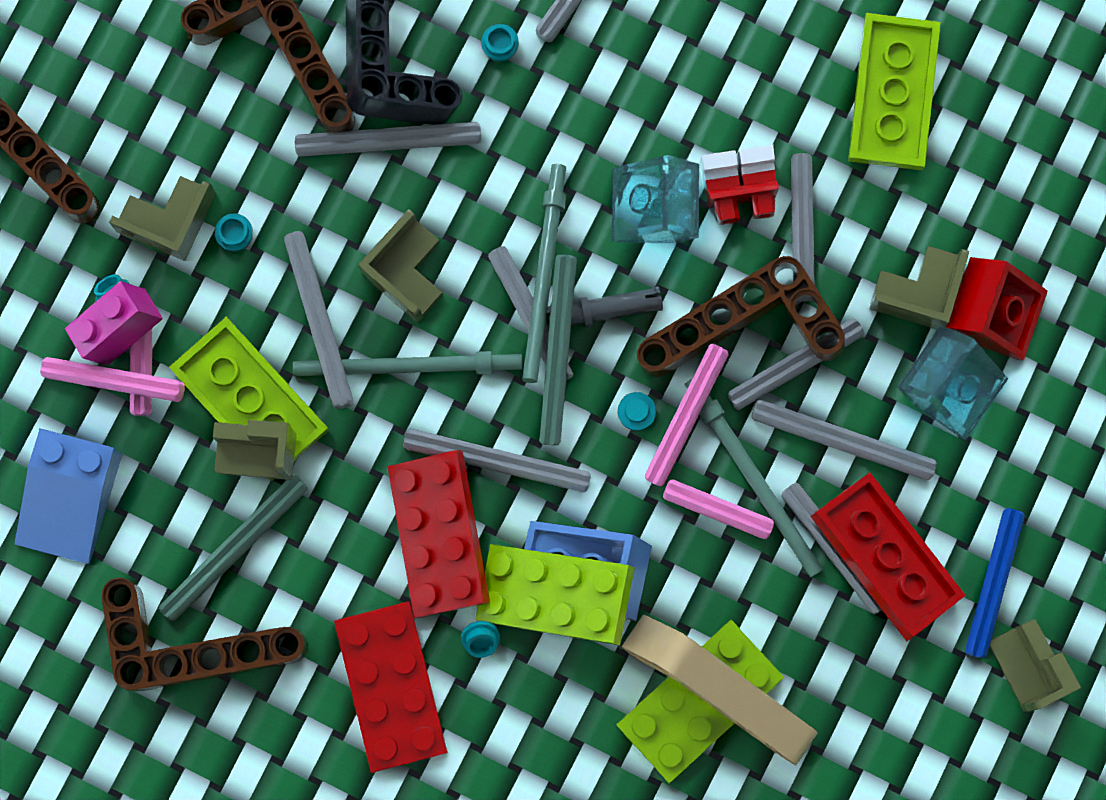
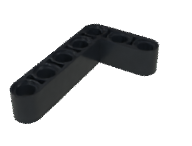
(387, 84)

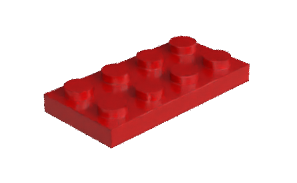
(438, 534)
(888, 556)
(390, 687)

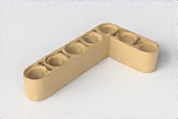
(720, 687)

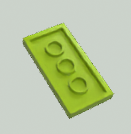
(894, 91)
(242, 386)
(556, 594)
(677, 725)

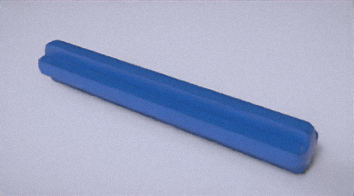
(994, 583)

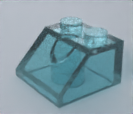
(656, 201)
(953, 381)

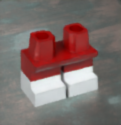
(756, 179)

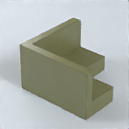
(170, 228)
(394, 263)
(929, 298)
(255, 449)
(1032, 667)

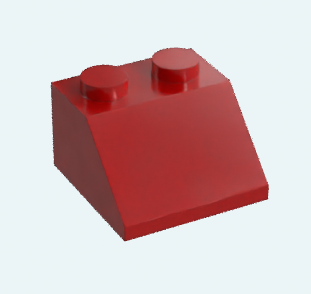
(997, 306)

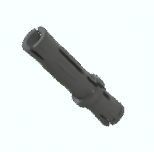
(614, 306)

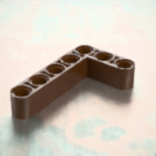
(287, 38)
(41, 163)
(744, 314)
(190, 654)

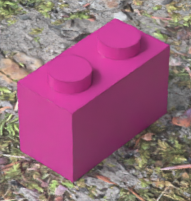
(113, 323)

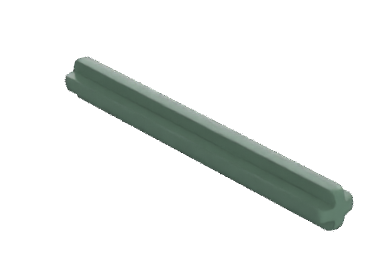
(558, 350)
(233, 548)

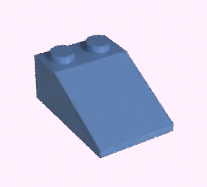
(66, 495)
(595, 545)

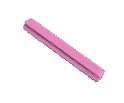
(112, 379)
(686, 415)

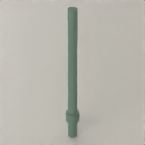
(553, 204)
(482, 363)
(713, 414)

